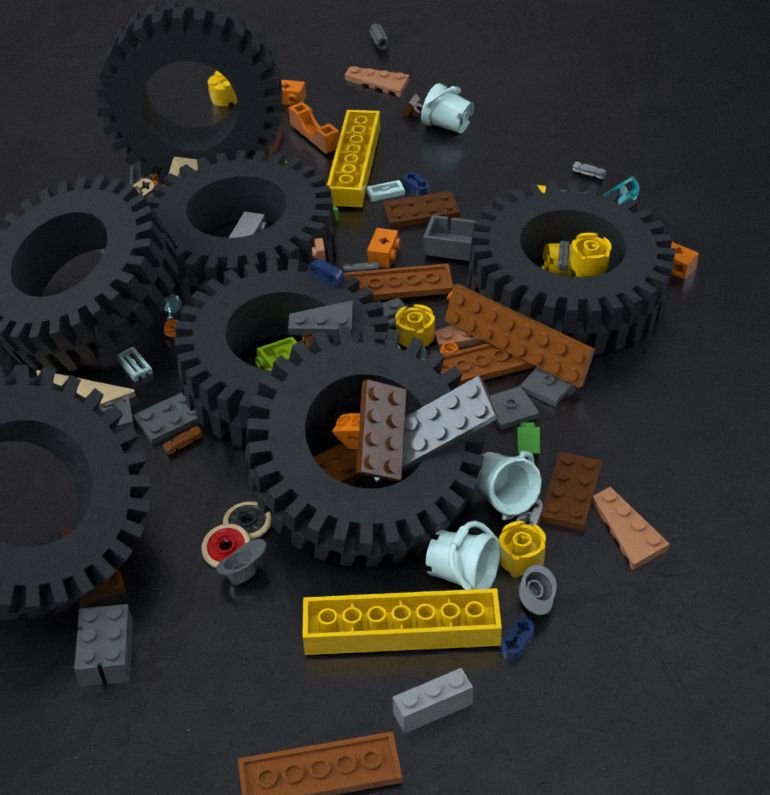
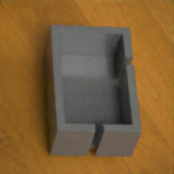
(454, 245)
(103, 641)

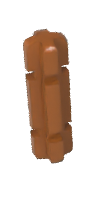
(182, 440)

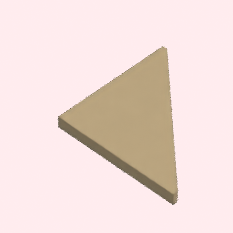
(110, 392)

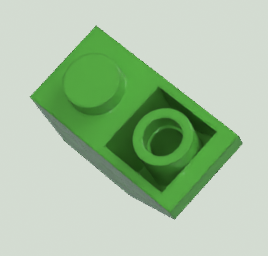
(528, 437)

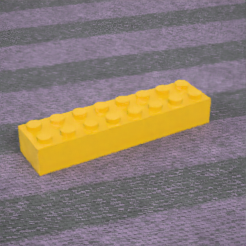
(354, 157)
(401, 621)

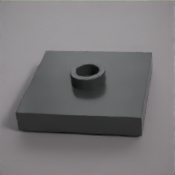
(546, 386)
(513, 408)

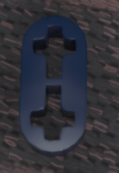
(416, 183)
(326, 273)
(512, 636)

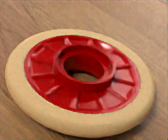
(217, 536)

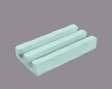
(385, 190)
(139, 372)

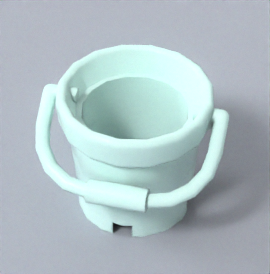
(446, 109)
(509, 482)
(465, 558)

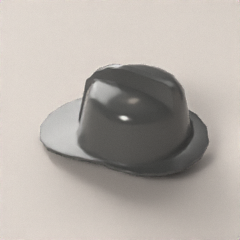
(243, 562)
(537, 589)

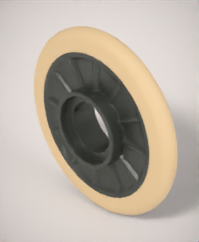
(260, 523)

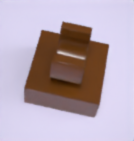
(413, 107)

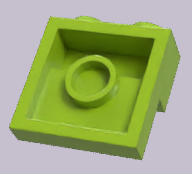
(269, 353)

